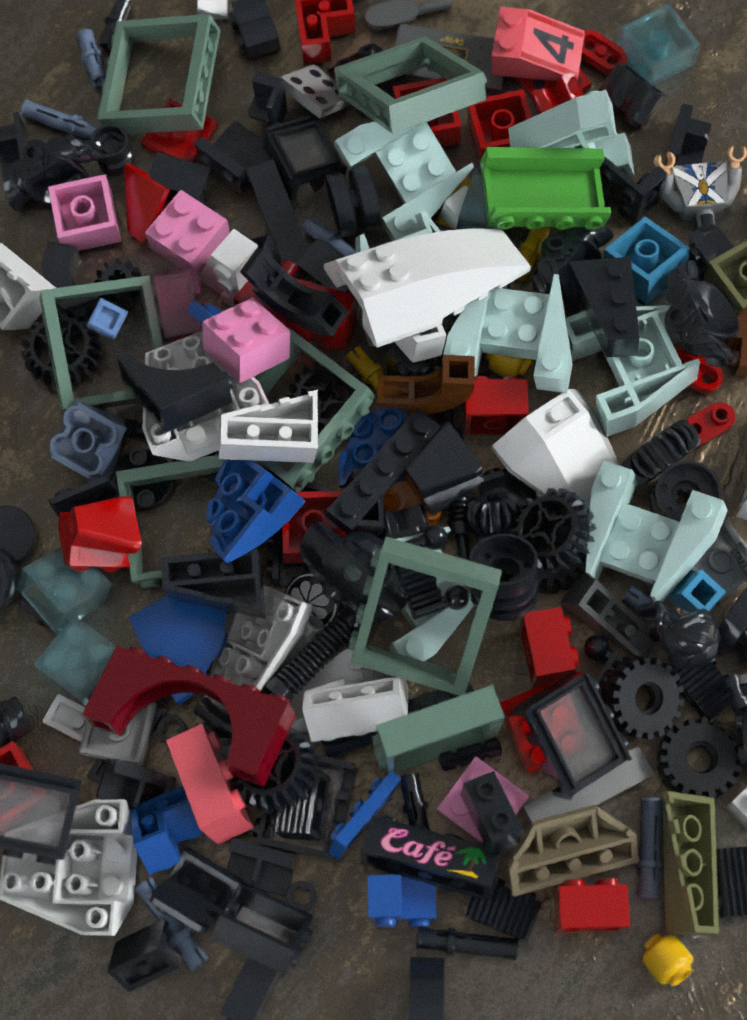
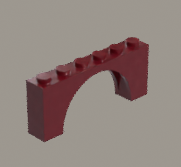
(137, 680)

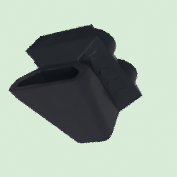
(443, 470)

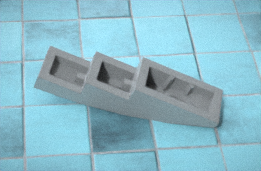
(605, 788)

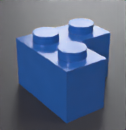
(160, 826)
(400, 899)

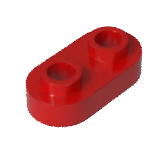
(602, 52)
(714, 373)
(709, 425)

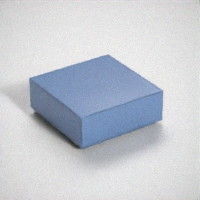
(107, 319)

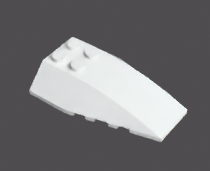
(425, 277)

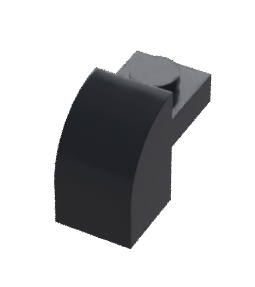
(707, 247)

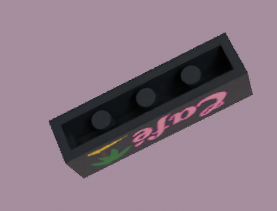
(430, 857)

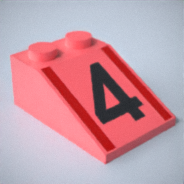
(535, 46)

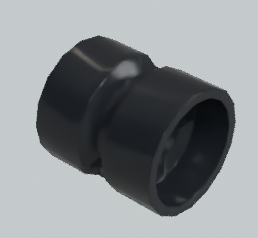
(115, 147)

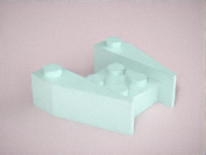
(577, 124)
(413, 166)
(520, 327)
(643, 379)
(645, 542)
(429, 631)

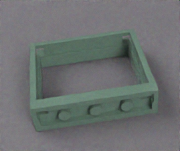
(358, 79)
(193, 111)
(55, 342)
(336, 430)
(153, 474)
(440, 566)
(437, 729)

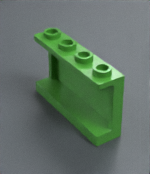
(543, 187)

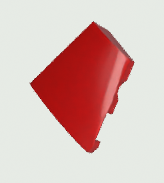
(143, 201)

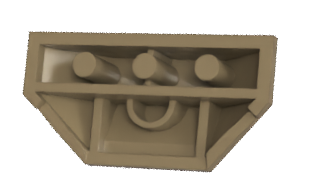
(570, 848)

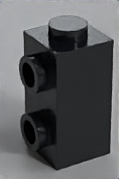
(492, 813)
(250, 991)

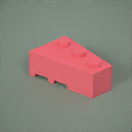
(208, 784)

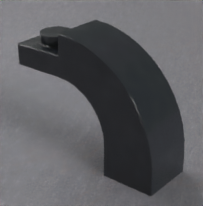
(60, 269)
(296, 302)
(426, 989)

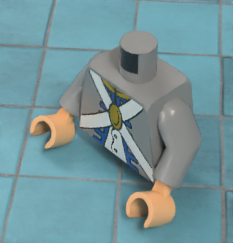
(701, 189)

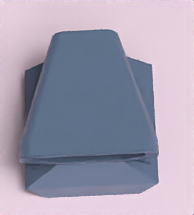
(88, 440)

